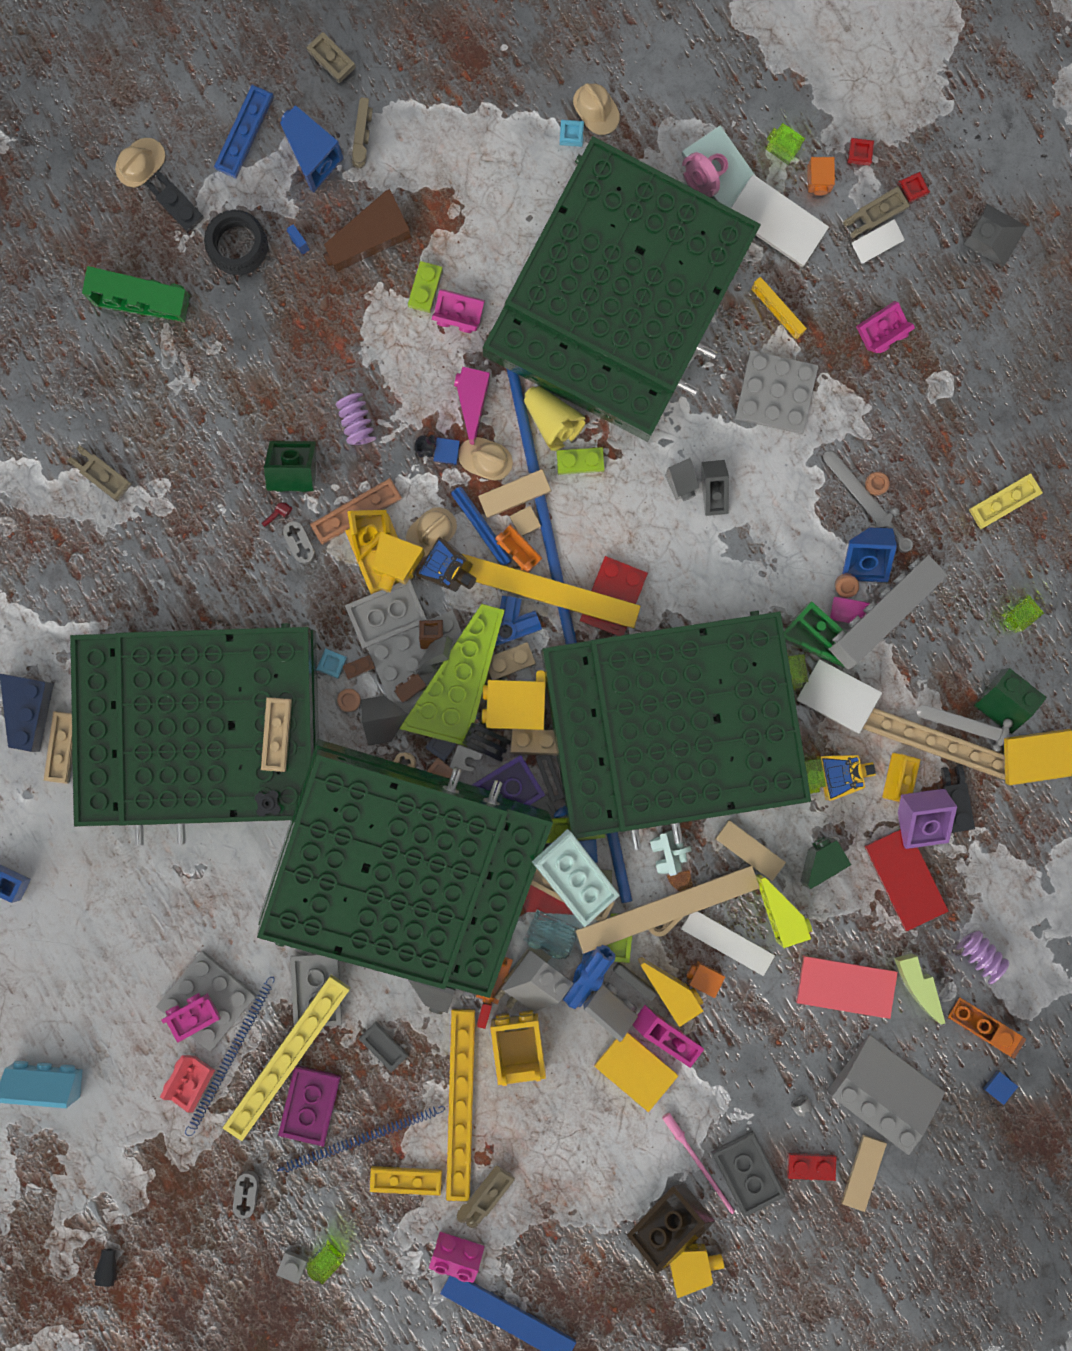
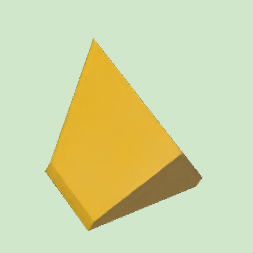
(366, 529)

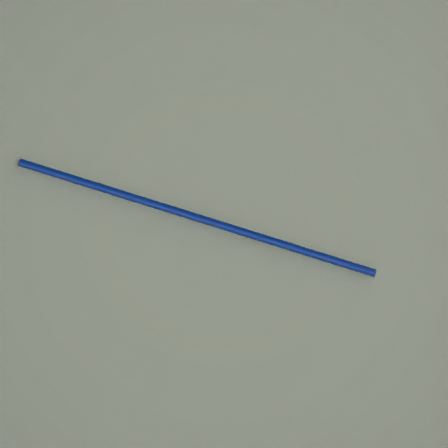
(556, 575)

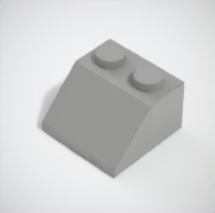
(537, 983)
(611, 1011)

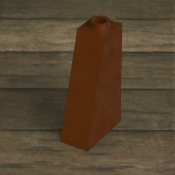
(367, 234)

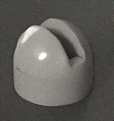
(801, 1105)

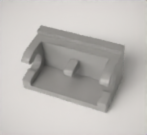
(462, 756)

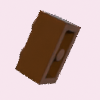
(359, 667)
(410, 688)

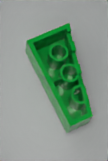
(135, 295)

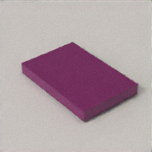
(309, 1105)

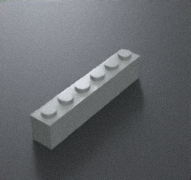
(888, 612)

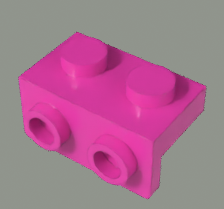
(458, 311)
(884, 328)
(192, 1017)
(456, 1257)

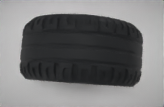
(222, 223)

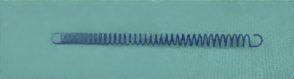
(225, 1069)
(364, 1139)

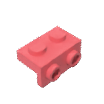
(187, 1082)

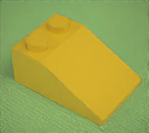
(676, 995)

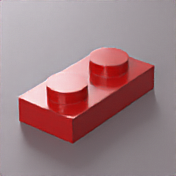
(811, 1166)

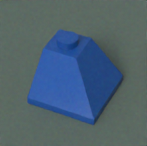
(871, 555)

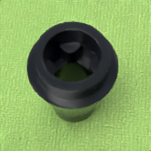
(106, 1269)

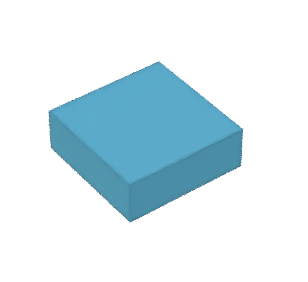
(571, 133)
(331, 663)

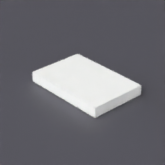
(839, 696)

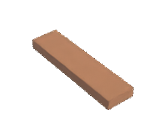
(337, 521)

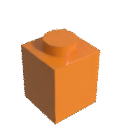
(821, 175)
(705, 979)

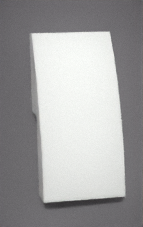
(878, 241)

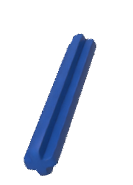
(481, 526)

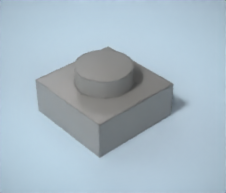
(292, 1266)

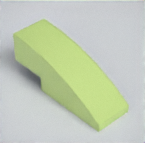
(920, 986)

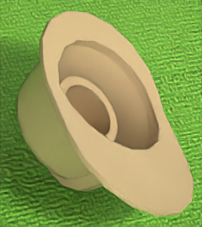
(596, 109)
(139, 162)
(486, 459)
(430, 526)

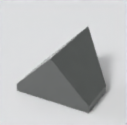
(381, 719)

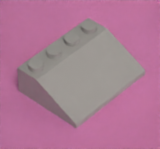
(887, 1094)

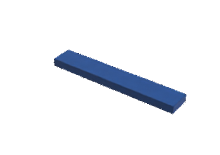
(506, 1316)

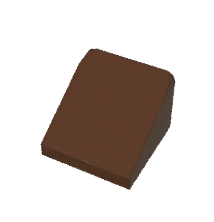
(429, 632)

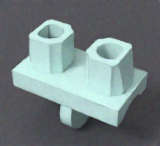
(673, 853)

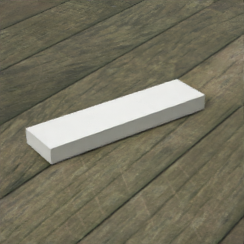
(728, 942)

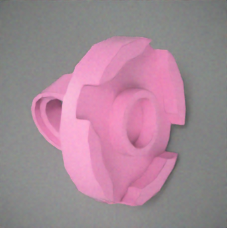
(702, 174)

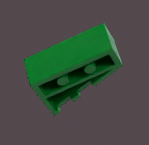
(813, 632)

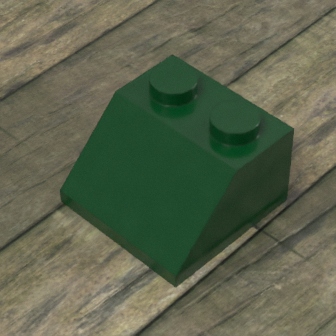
(290, 466)
(1011, 699)
(823, 862)

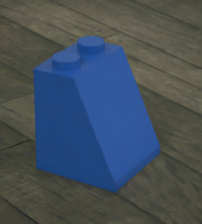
(312, 146)

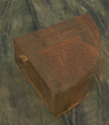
(681, 880)

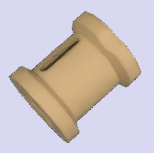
(407, 756)

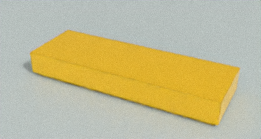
(778, 308)
(405, 1180)

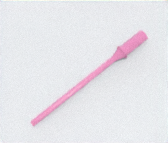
(679, 1135)

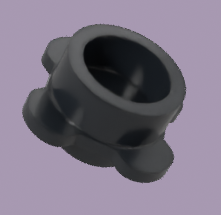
(425, 445)
(274, 806)

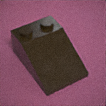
(670, 1227)

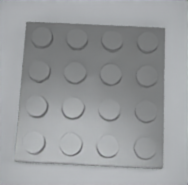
(400, 656)

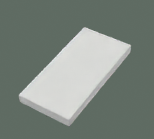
(782, 221)

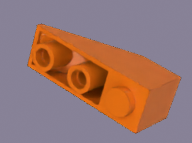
(987, 1028)

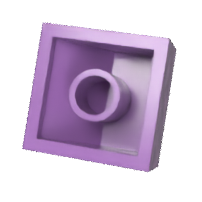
(926, 818)

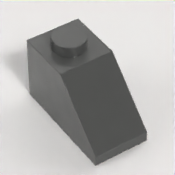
(682, 480)
(715, 487)

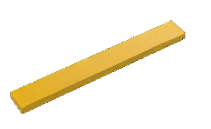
(554, 592)
(460, 1104)

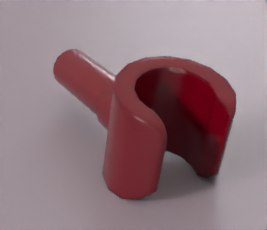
(282, 509)

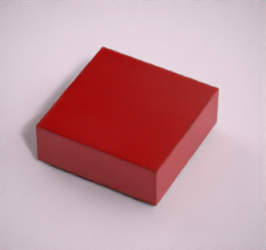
(860, 151)
(913, 187)
(484, 1015)

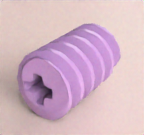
(354, 420)
(985, 955)

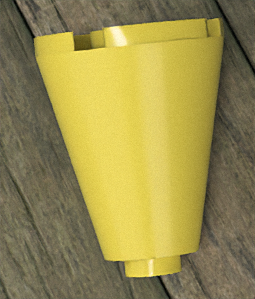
(553, 417)

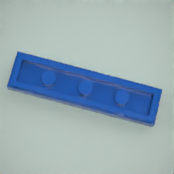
(244, 131)

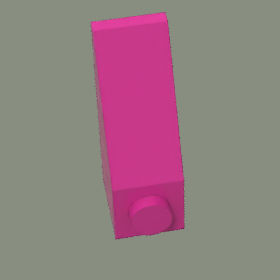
(472, 392)
(667, 1036)

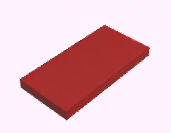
(906, 880)

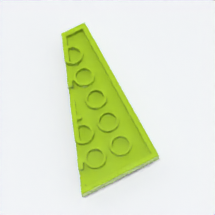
(456, 689)

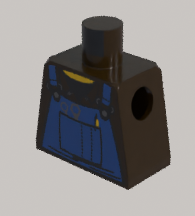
(447, 567)

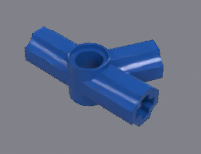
(520, 625)
(589, 975)

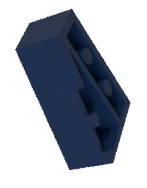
(25, 711)

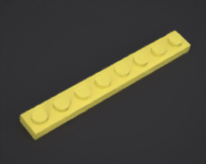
(286, 1057)

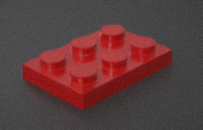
(619, 582)

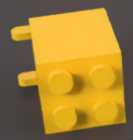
(515, 704)
(517, 1052)

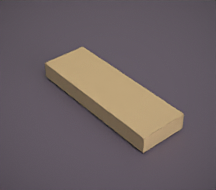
(515, 493)
(276, 734)
(59, 749)
(750, 850)
(863, 1173)

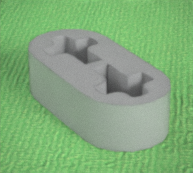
(294, 545)
(251, 1195)

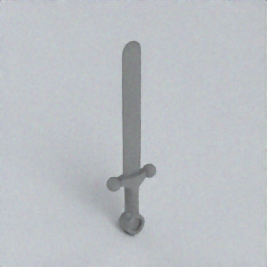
(866, 500)
(968, 725)

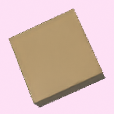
(525, 521)

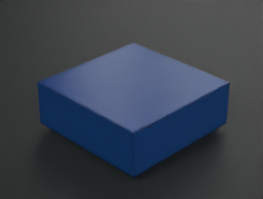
(297, 239)
(446, 451)
(1000, 1087)

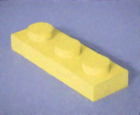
(1005, 501)

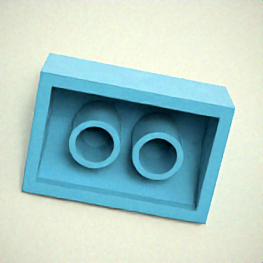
(40, 1085)

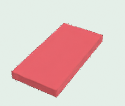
(846, 987)

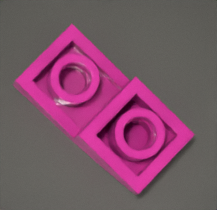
(847, 609)

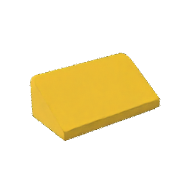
(900, 776)

